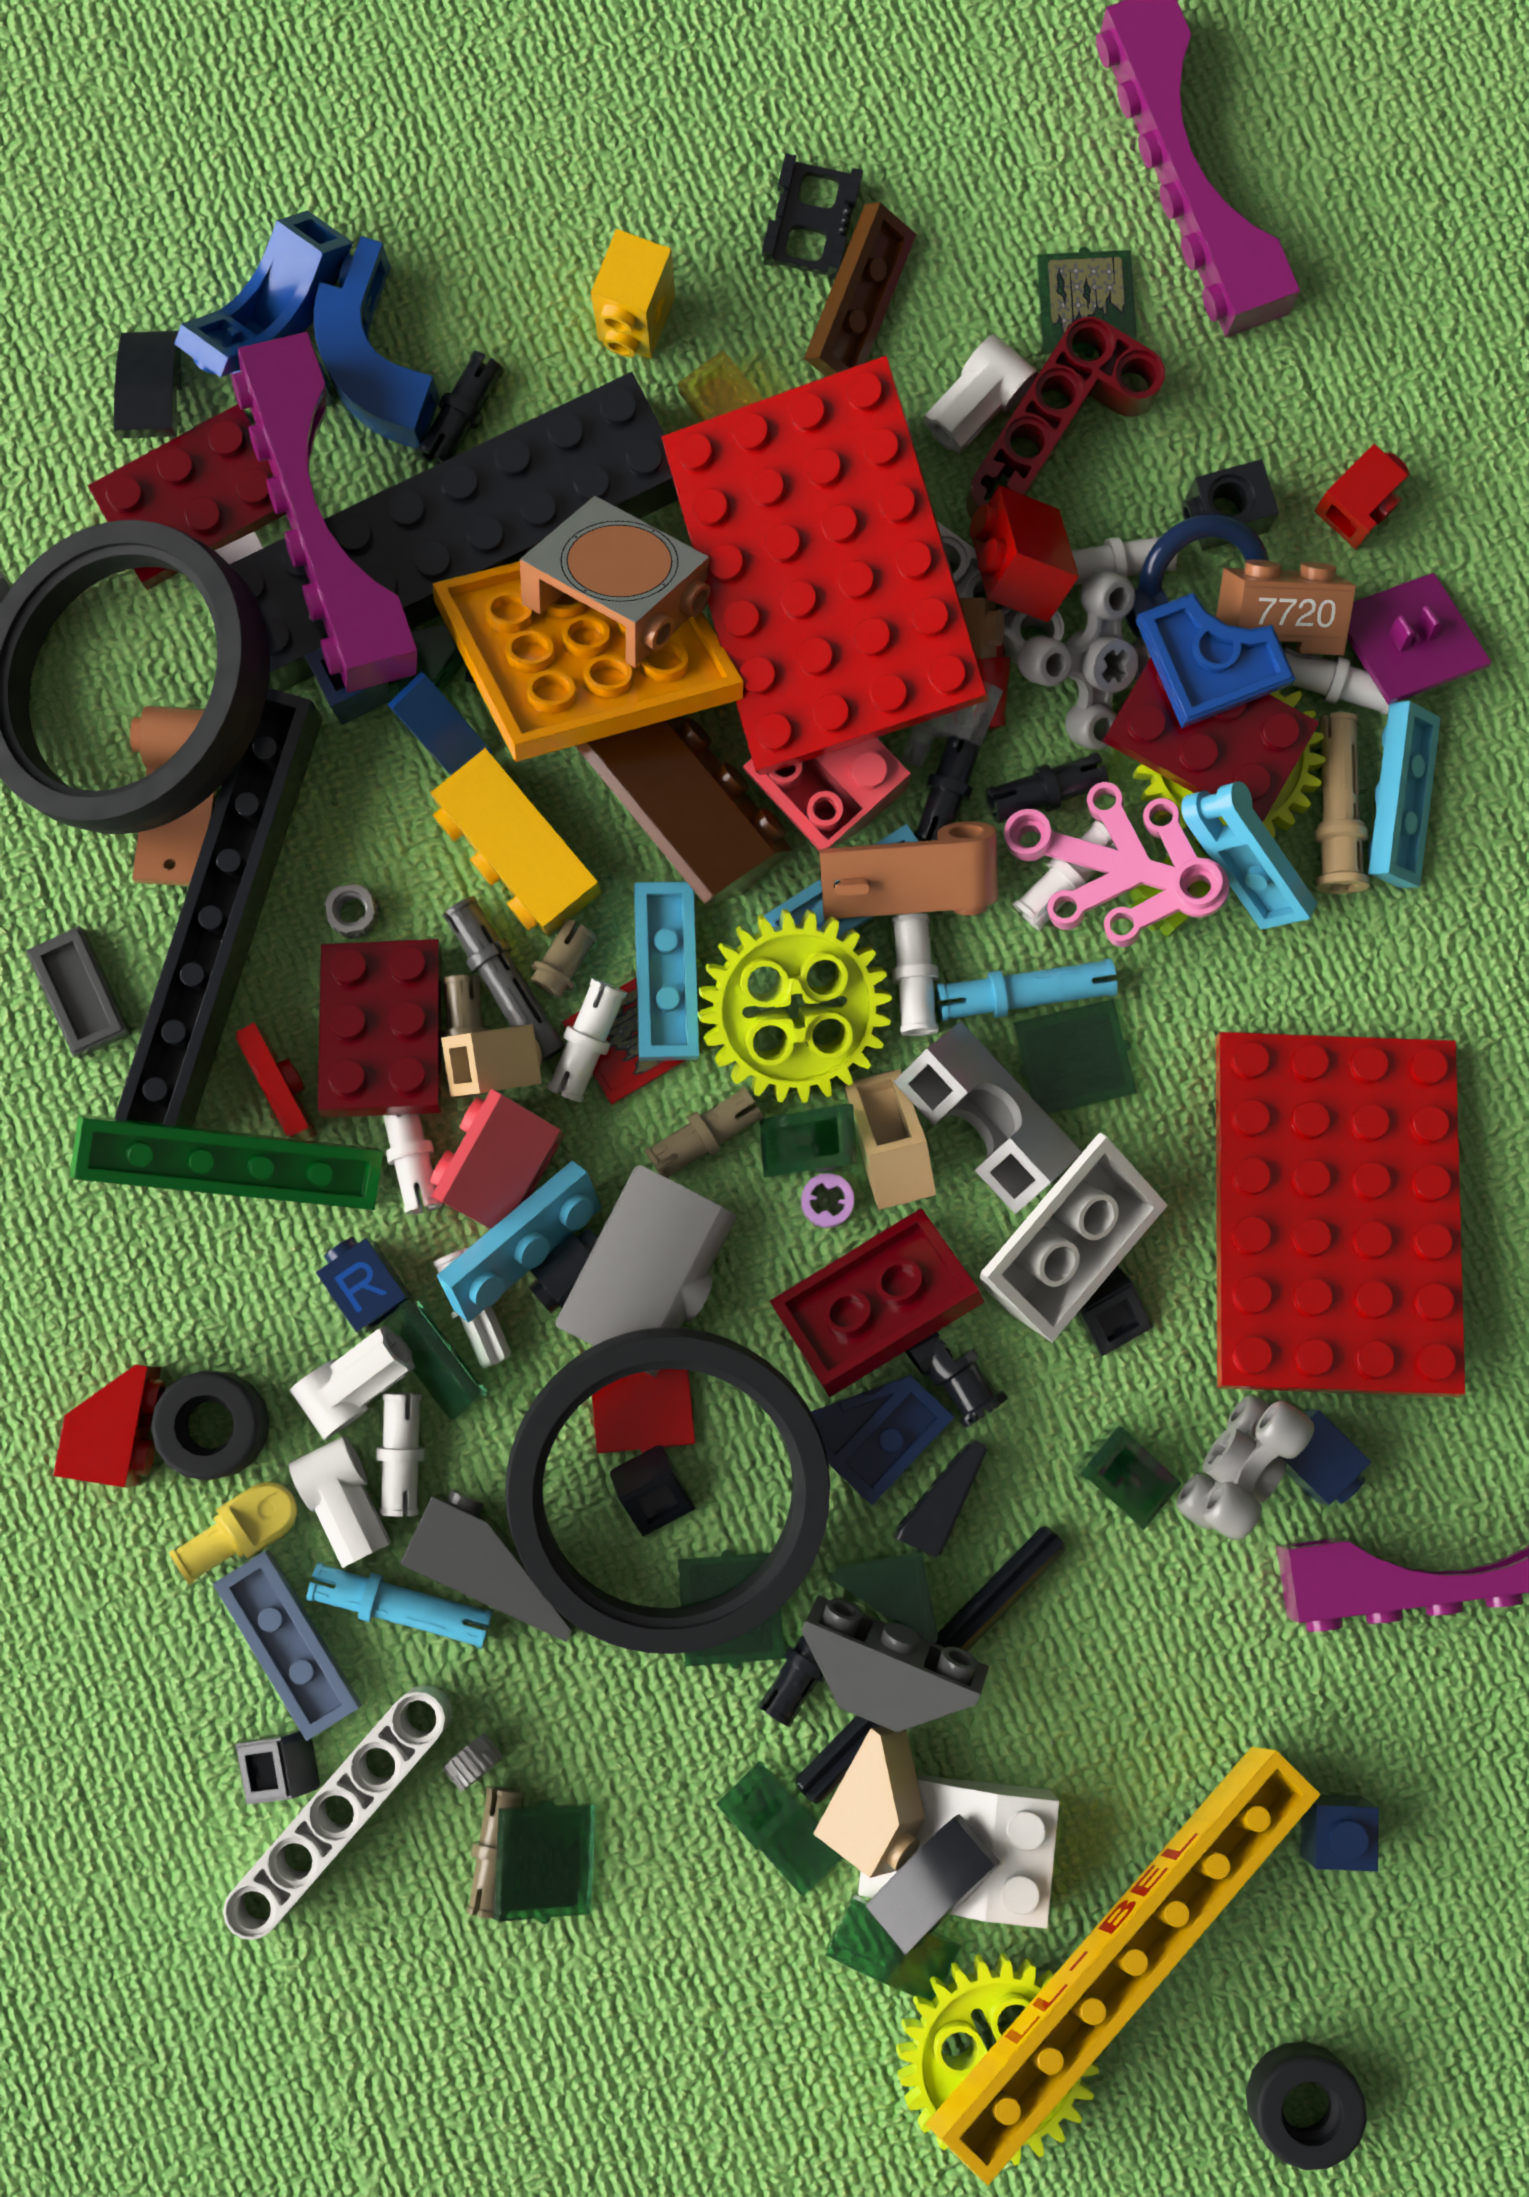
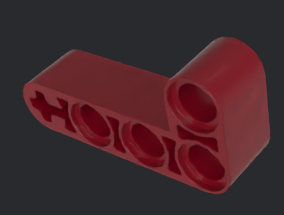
(1078, 382)

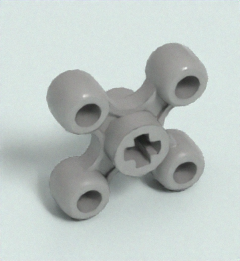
(1092, 657)
(1245, 1466)

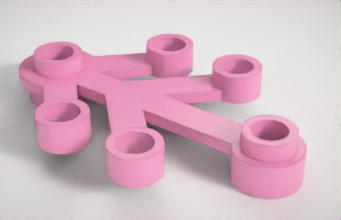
(1123, 867)

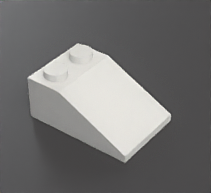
(1015, 1826)

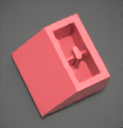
(837, 791)
(496, 1160)

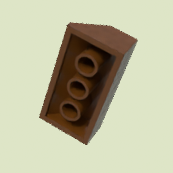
(691, 805)

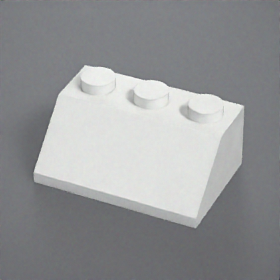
(1073, 1239)

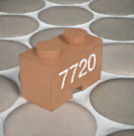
(1302, 605)

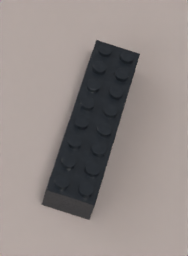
(473, 513)

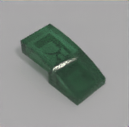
(780, 1828)
(868, 1948)

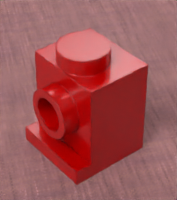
(1363, 495)

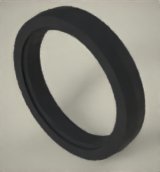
(229, 716)
(699, 1624)

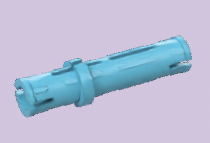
(1025, 989)
(398, 1604)

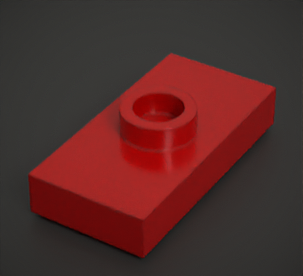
(278, 1081)

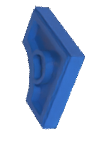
(1210, 663)

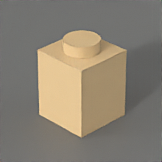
(492, 1060)

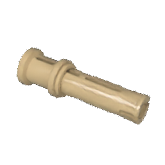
(1341, 829)

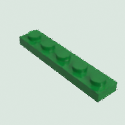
(225, 1162)

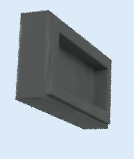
(78, 992)

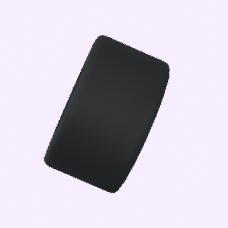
(172, 1419)
(1337, 2131)

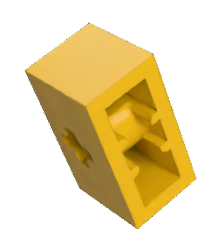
(633, 294)

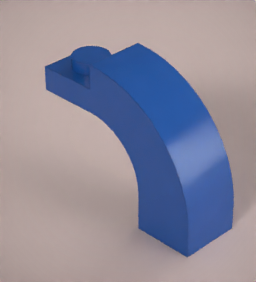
(275, 299)
(376, 391)

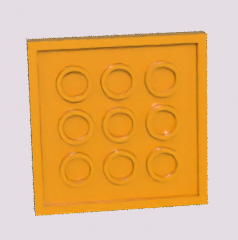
(565, 671)

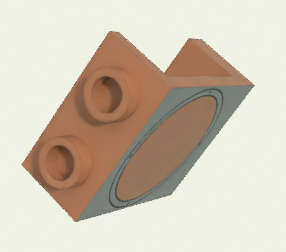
(620, 571)

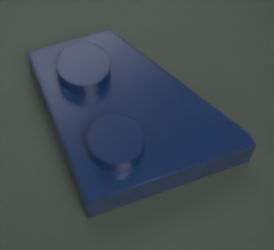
(880, 1433)

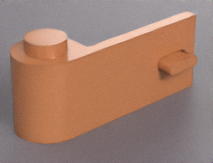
(178, 843)
(913, 877)

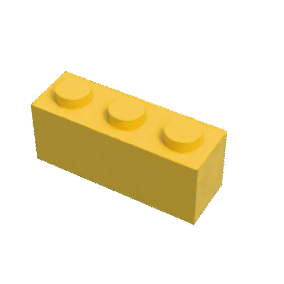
(513, 844)

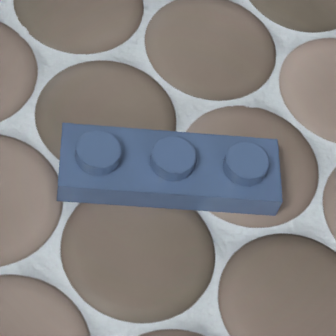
(287, 1644)

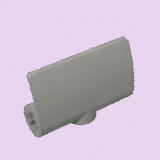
(647, 1261)

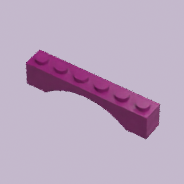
(1238, 263)
(362, 619)
(1339, 1580)

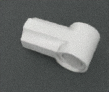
(990, 382)
(341, 1388)
(334, 1487)

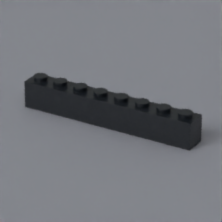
(220, 917)

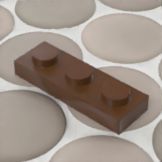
(861, 291)

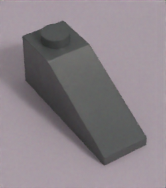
(477, 1559)

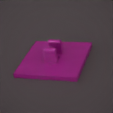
(1413, 639)

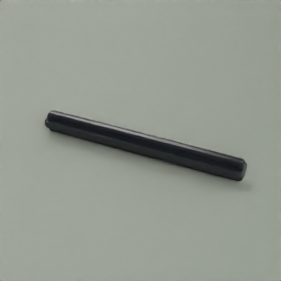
(961, 1632)

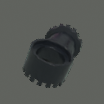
(960, 1378)

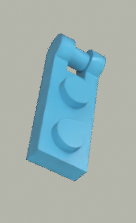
(1248, 855)

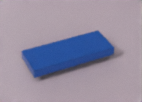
(437, 724)

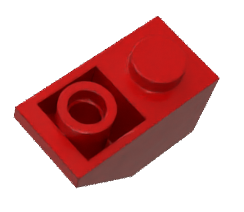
(109, 1432)

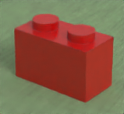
(1023, 553)

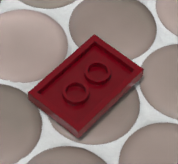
(196, 484)
(1245, 744)
(380, 1028)
(876, 1302)

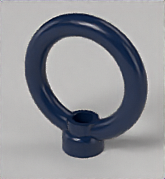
(1149, 590)

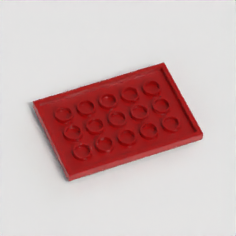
(825, 566)
(1338, 1215)

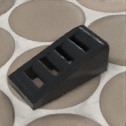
(935, 1513)

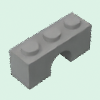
(967, 1082)

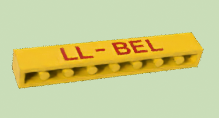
(1121, 1962)

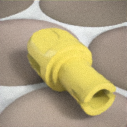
(241, 1528)

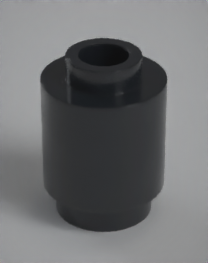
(561, 1269)

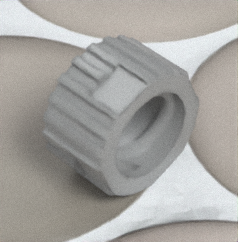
(339, 897)
(473, 1762)

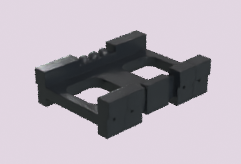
(794, 214)

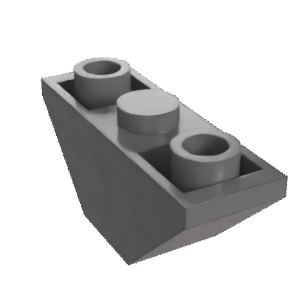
(888, 1669)

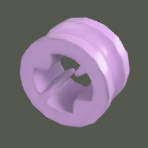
(829, 1182)

